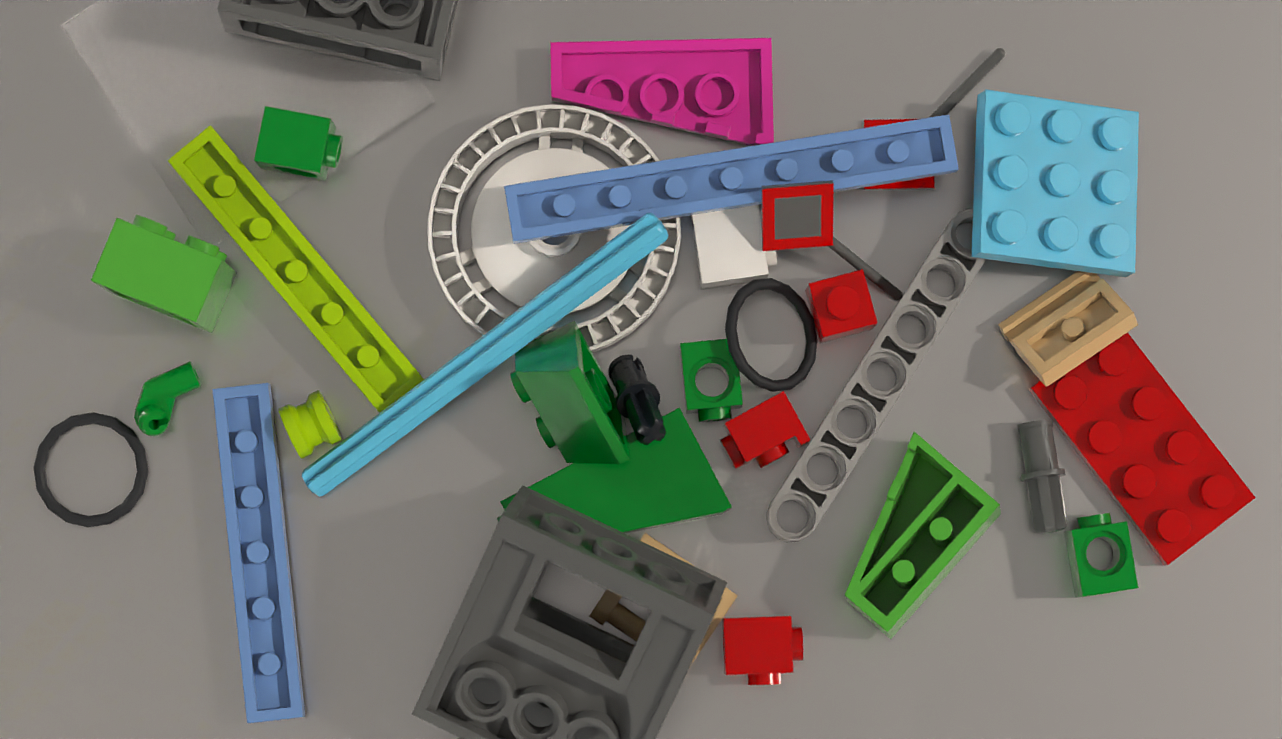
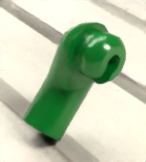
(159, 396)

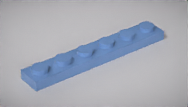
(258, 553)

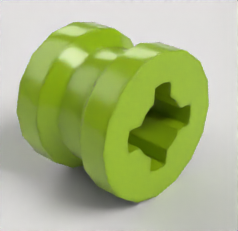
(310, 424)

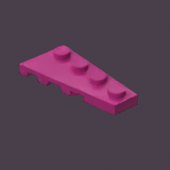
(682, 84)

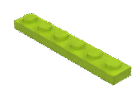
(295, 269)

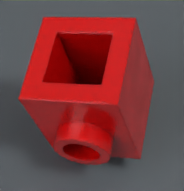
(761, 648)

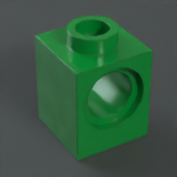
(297, 143)
(705, 354)
(1121, 571)

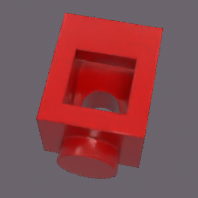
(763, 432)

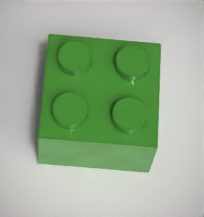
(165, 275)

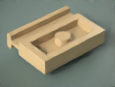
(1067, 325)

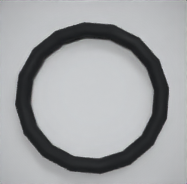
(733, 342)
(49, 441)

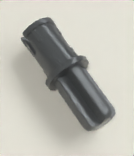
(1043, 476)

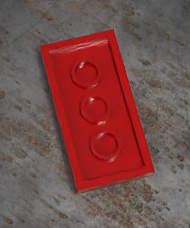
(1144, 448)

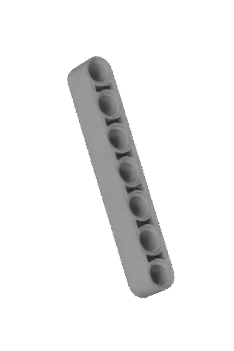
(859, 394)

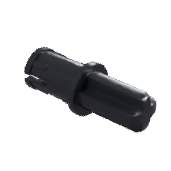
(637, 398)

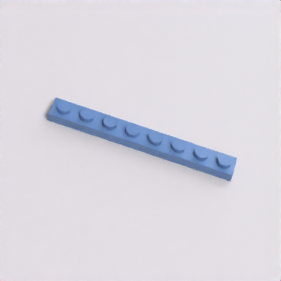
(729, 178)

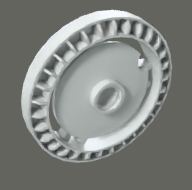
(530, 267)

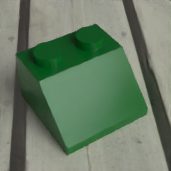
(571, 398)

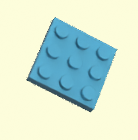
(1055, 184)

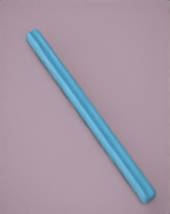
(485, 354)

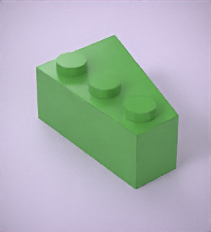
(920, 536)

